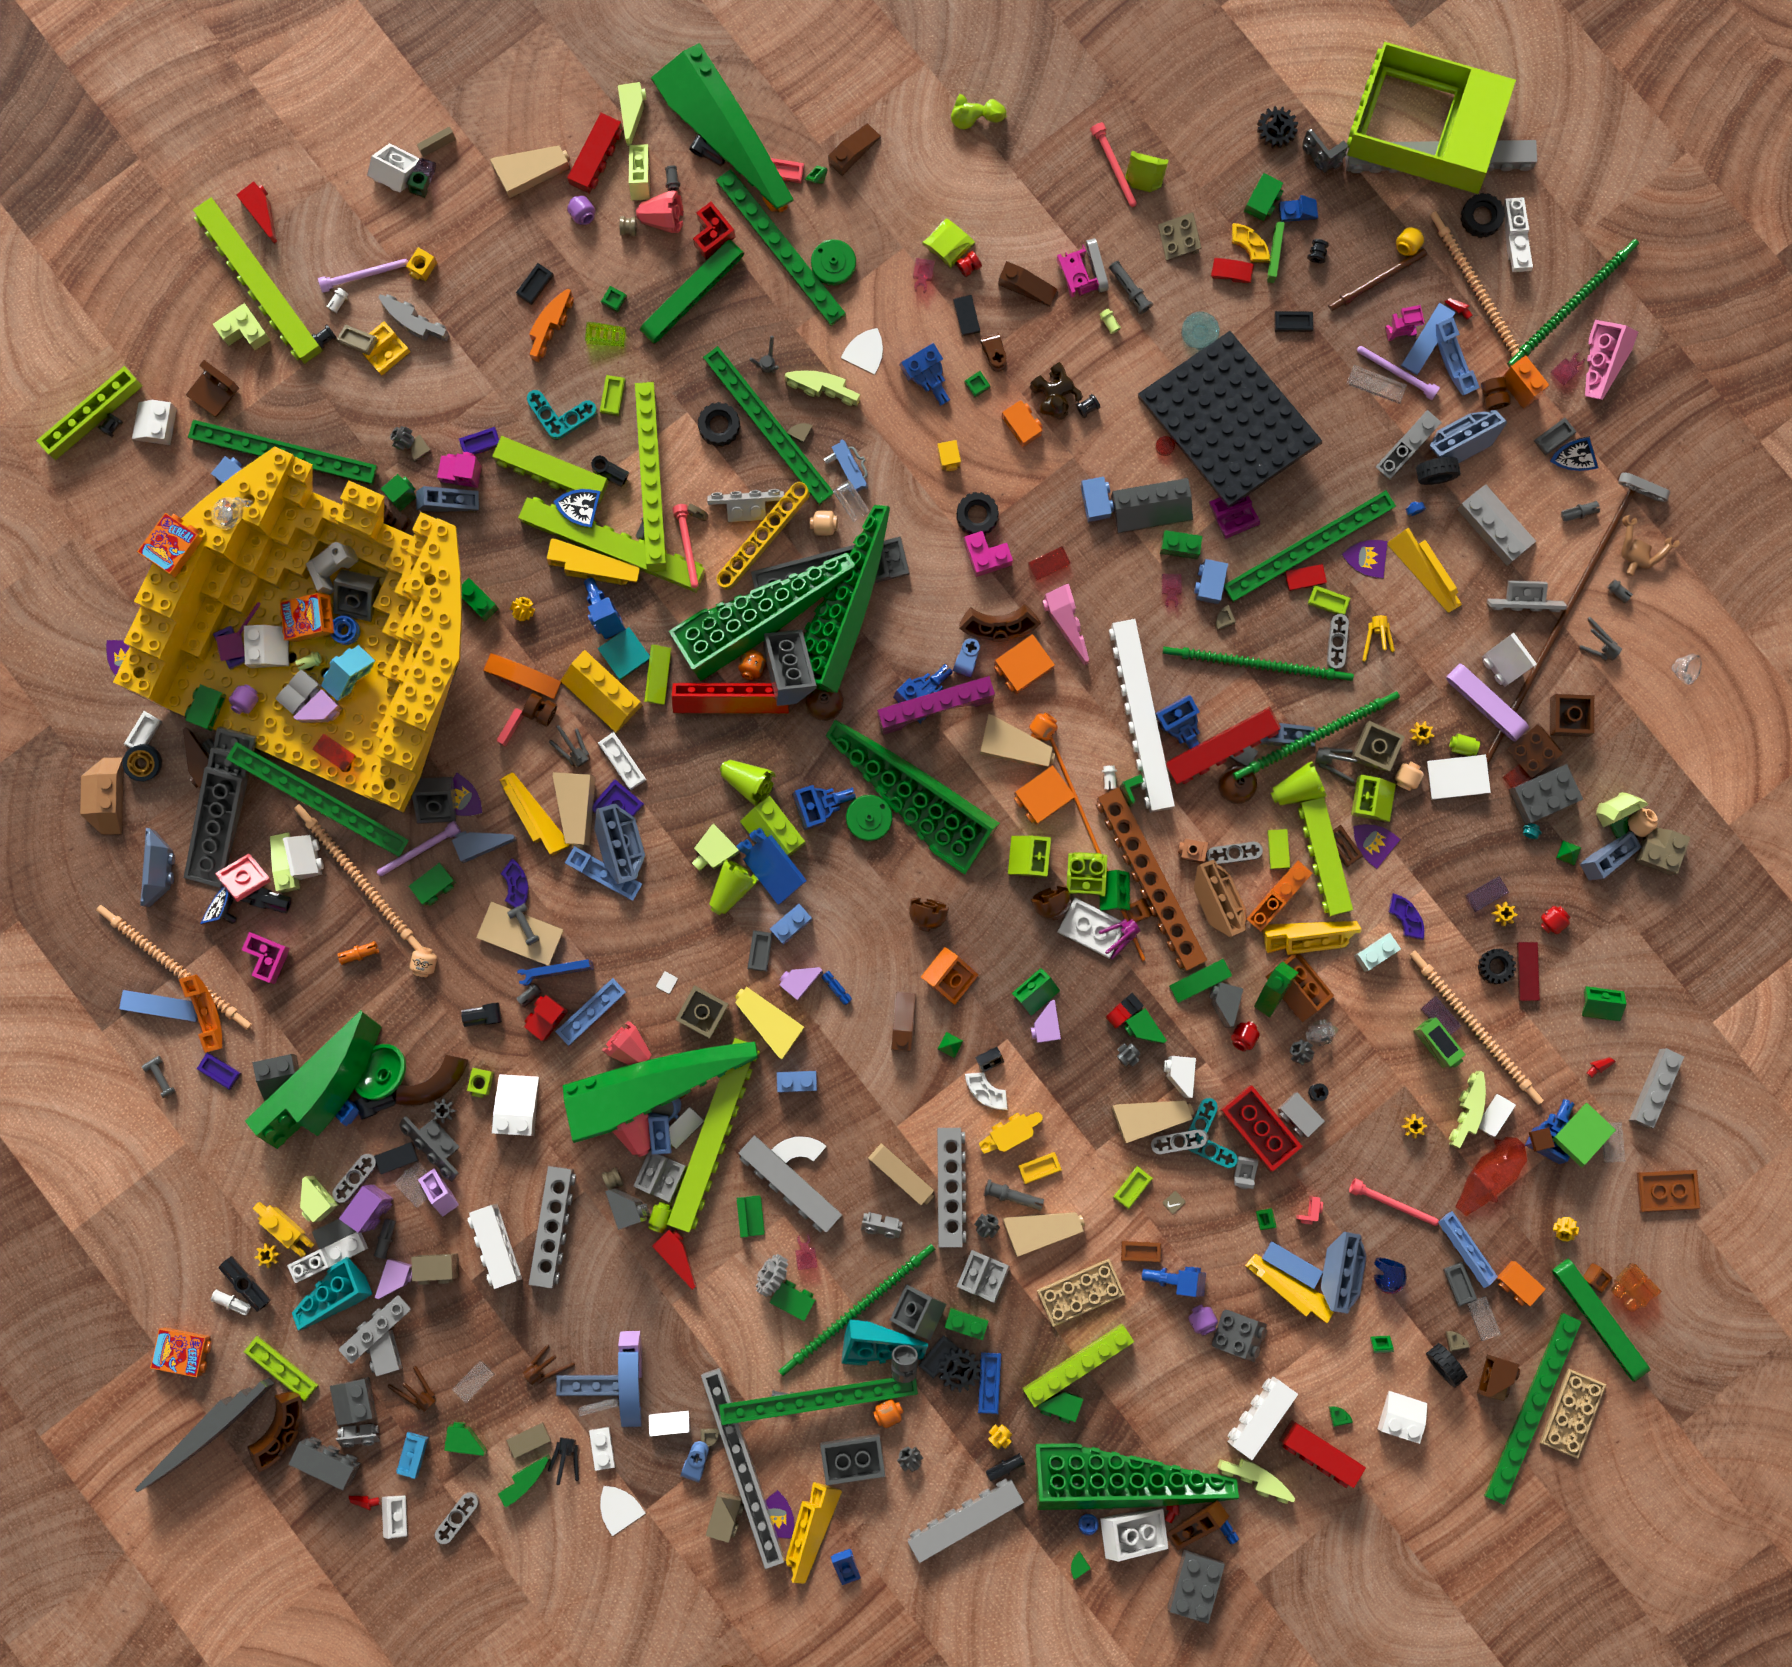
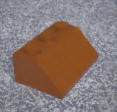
(1307, 991)

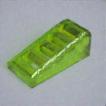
(604, 341)

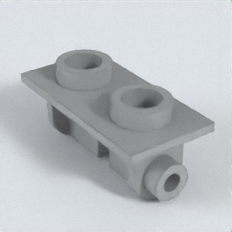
(872, 1224)
(366, 1436)

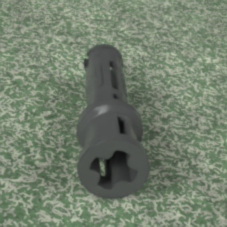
(1135, 294)
(1003, 1193)

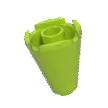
(748, 780)
(1299, 786)
(730, 886)

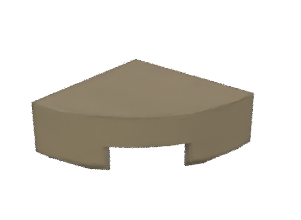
(800, 431)
(419, 448)
(697, 512)
(1225, 618)
(1456, 1341)
(710, 1436)

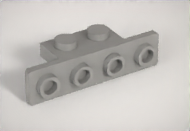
(745, 505)
(1527, 595)
(372, 1331)

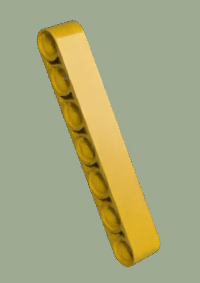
(764, 526)

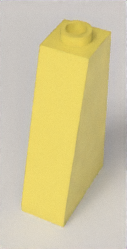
(773, 1024)

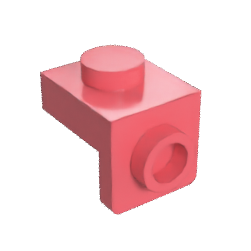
(1315, 1207)

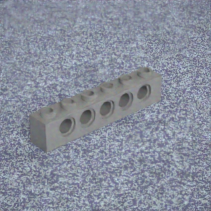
(945, 1238)
(538, 1276)

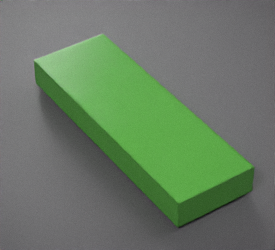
(1275, 252)

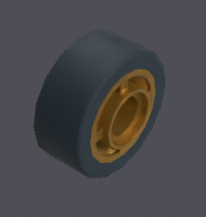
(131, 765)

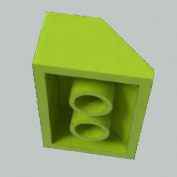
(775, 823)

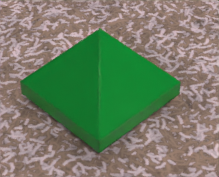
(817, 175)
(1568, 853)
(950, 1045)
(1266, 1219)
(1382, 1344)

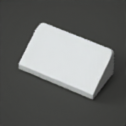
(1496, 1115)
(684, 1127)
(669, 1423)
(394, 1516)

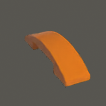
(522, 675)
(206, 1012)

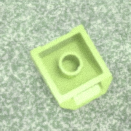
(1619, 808)

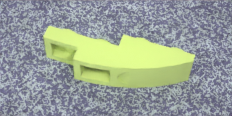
(815, 382)
(1473, 1101)
(1264, 1480)

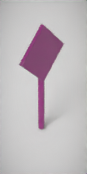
(231, 645)

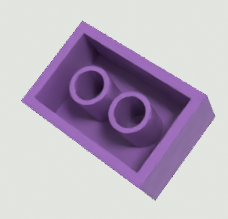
(366, 1209)

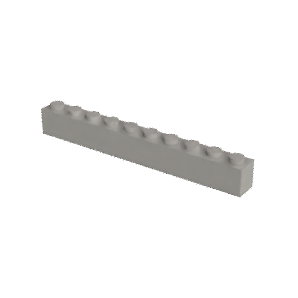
(1506, 156)
(744, 1472)

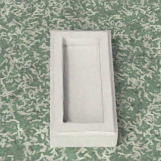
(143, 730)

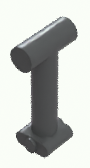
(518, 913)
(153, 1065)

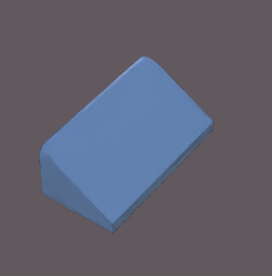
(659, 1133)

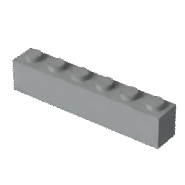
(792, 1185)
(964, 1520)

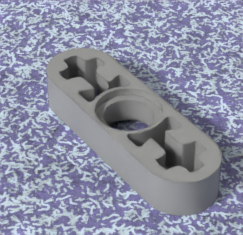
(1097, 264)
(1644, 487)
(1334, 627)
(1249, 856)
(1195, 1144)
(341, 1186)
(444, 1526)

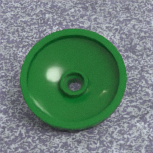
(383, 1073)

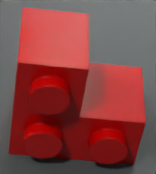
(715, 231)
(546, 1017)

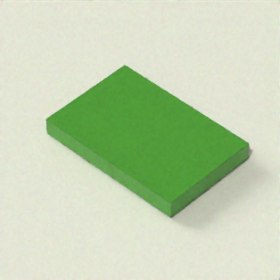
(1584, 1134)

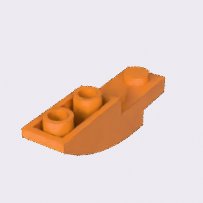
(551, 317)
(1279, 895)

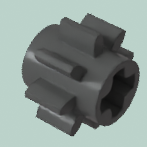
(402, 438)
(1302, 1052)
(1128, 1055)
(446, 1106)
(987, 1225)
(910, 1459)

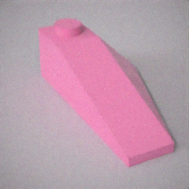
(1609, 350)
(1062, 610)

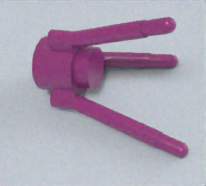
(1129, 931)

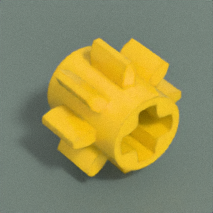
(522, 609)
(1420, 739)
(1500, 918)
(1413, 1120)
(1566, 1229)
(273, 1254)
(1000, 1436)

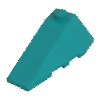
(337, 1291)
(872, 1342)

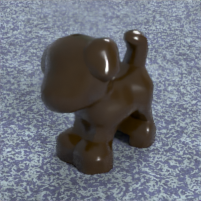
(1055, 404)

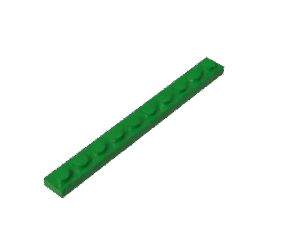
(780, 247)
(768, 425)
(259, 445)
(1309, 546)
(317, 799)
(815, 1400)
(1532, 1408)

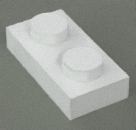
(602, 1448)

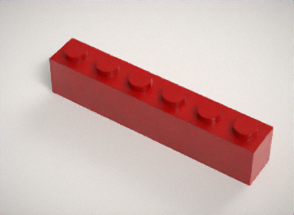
(725, 698)
(1227, 743)

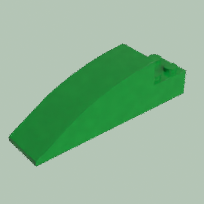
(318, 1087)

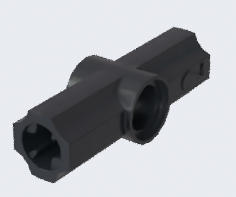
(266, 899)
(235, 1274)

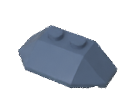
(1468, 435)
(619, 842)
(156, 868)
(1343, 1272)

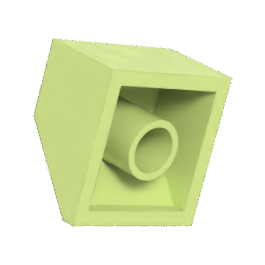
(315, 1200)

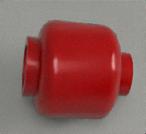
(1555, 920)
(1245, 1036)

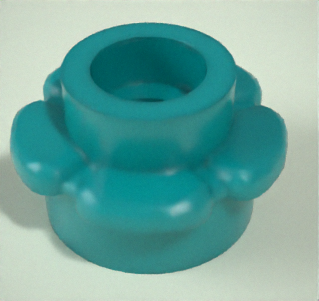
(1531, 831)

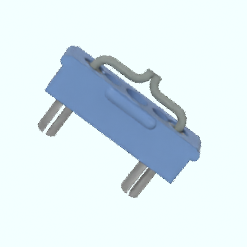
(849, 465)

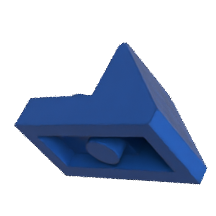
(1298, 210)
(347, 1113)
(845, 1566)

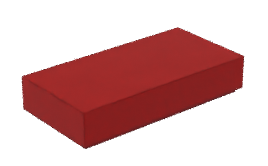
(1305, 577)

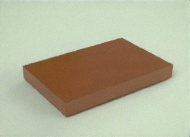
(1668, 1190)

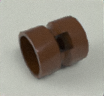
(1494, 390)
(533, 708)

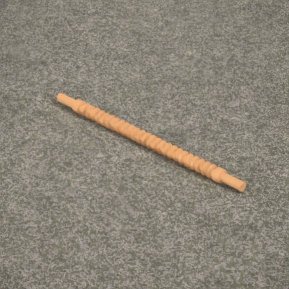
(1444, 232)
(312, 823)
(117, 922)
(1524, 1084)

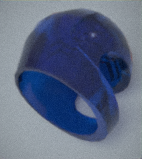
(1393, 1278)

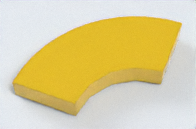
(1251, 242)

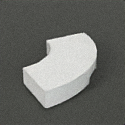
(985, 1092)
(798, 1147)

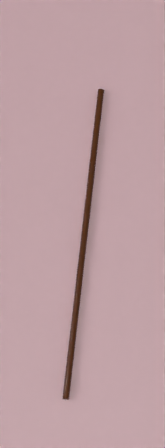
(1563, 617)

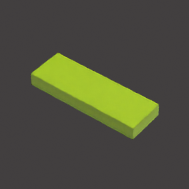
(657, 674)

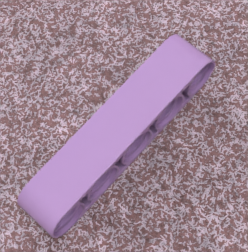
(1487, 702)

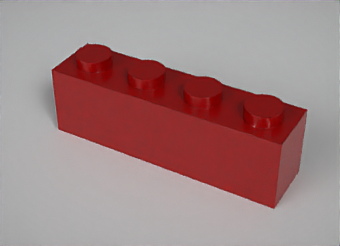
(595, 153)

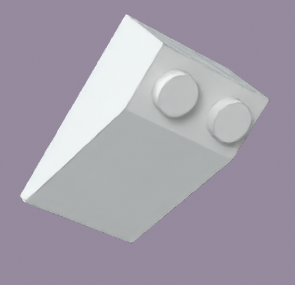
(1508, 660)
(515, 1105)
(1134, 1534)

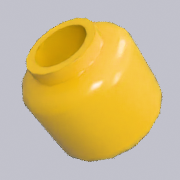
(1409, 241)

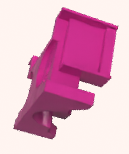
(1076, 272)
(1407, 324)

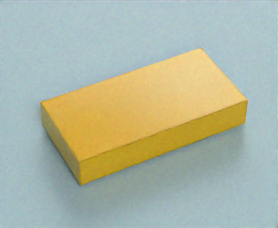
(1039, 1168)

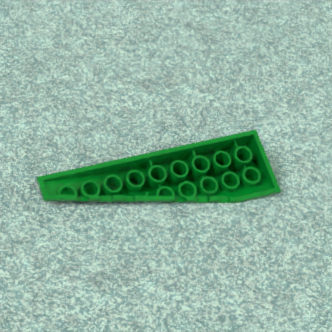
(706, 103)
(842, 612)
(731, 629)
(938, 815)
(617, 1096)
(1096, 1479)

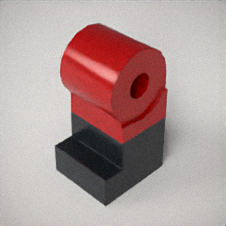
(1124, 1010)

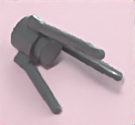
(767, 362)
(1610, 647)
(578, 756)
(1325, 756)

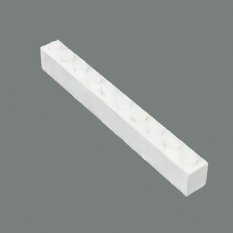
(1142, 715)

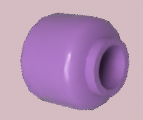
(581, 210)
(243, 699)
(1203, 1320)

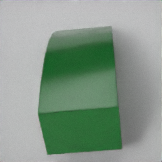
(1200, 980)
(523, 1481)

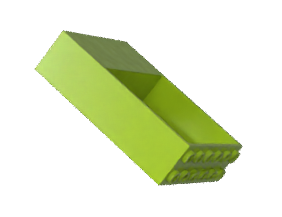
(1469, 128)

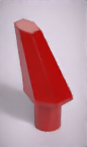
(1460, 307)
(1599, 1066)
(364, 1501)
(1172, 1512)

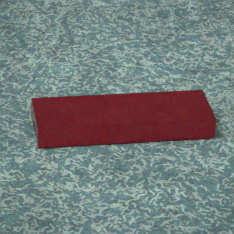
(1528, 971)

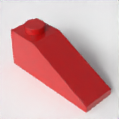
(259, 207)
(674, 1253)

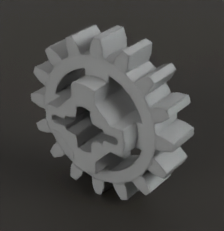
(771, 1275)

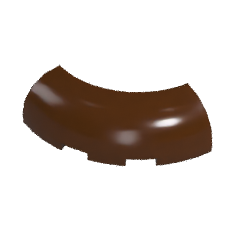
(999, 627)
(434, 1087)
(280, 1433)

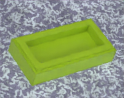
(612, 395)
(1328, 600)
(1278, 849)
(1132, 1187)

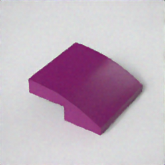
(1236, 518)

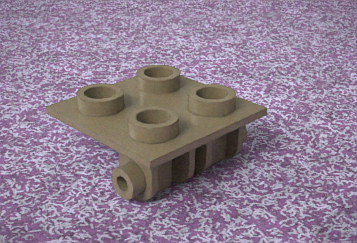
(1180, 236)

